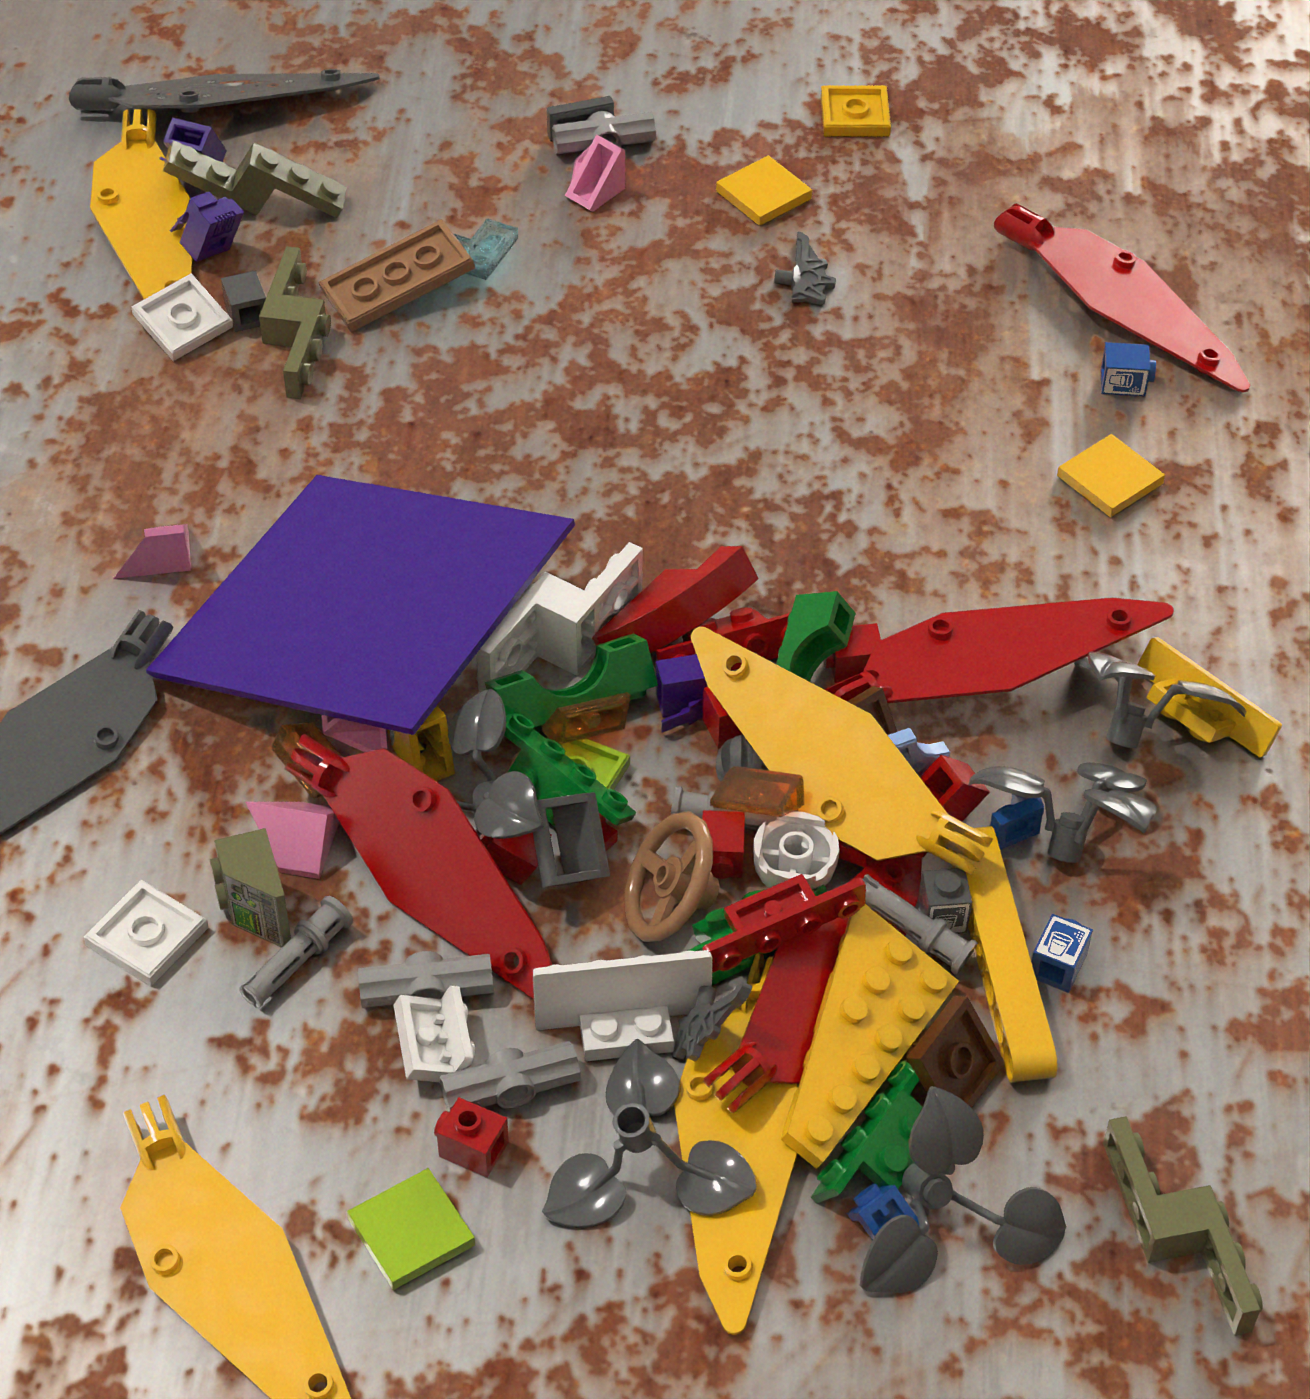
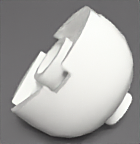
(795, 847)

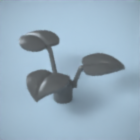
(1128, 716)
(503, 804)
(1071, 829)
(640, 1086)
(943, 1136)

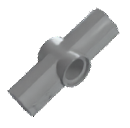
(618, 130)
(425, 976)
(512, 1076)

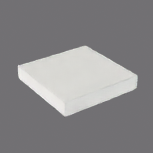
(182, 317)
(146, 932)

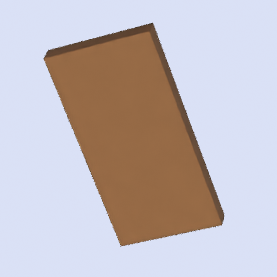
(396, 275)

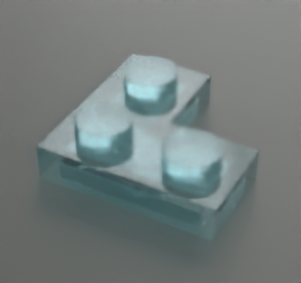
(489, 246)

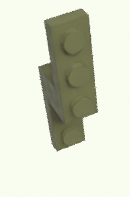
(255, 178)
(294, 322)
(1182, 1225)

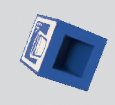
(1126, 369)
(1061, 952)

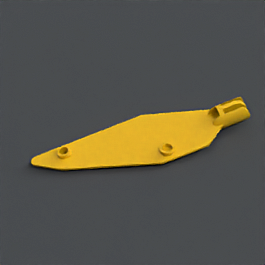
(140, 205)
(845, 757)
(755, 1131)
(224, 1266)

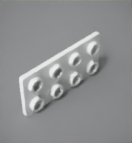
(621, 999)

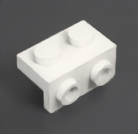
(433, 1035)

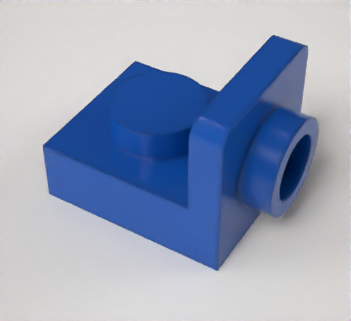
(1017, 820)
(878, 1206)

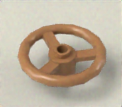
(676, 880)

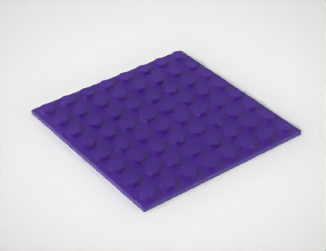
(363, 602)

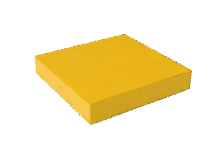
(855, 111)
(764, 190)
(1110, 475)

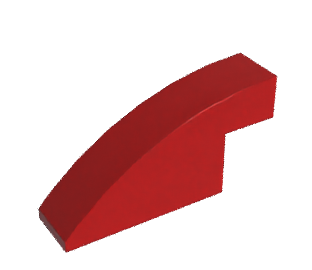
(682, 599)

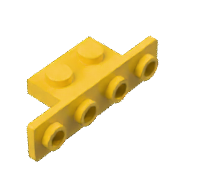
(1206, 718)

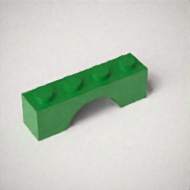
(814, 631)
(617, 668)

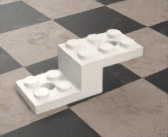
(560, 619)

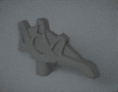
(808, 276)
(706, 1020)

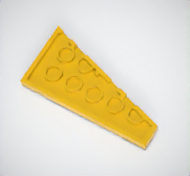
(866, 1023)

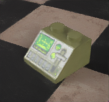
(251, 886)

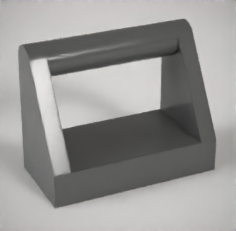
(578, 839)

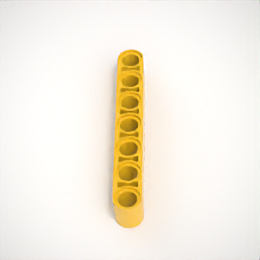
(1007, 969)

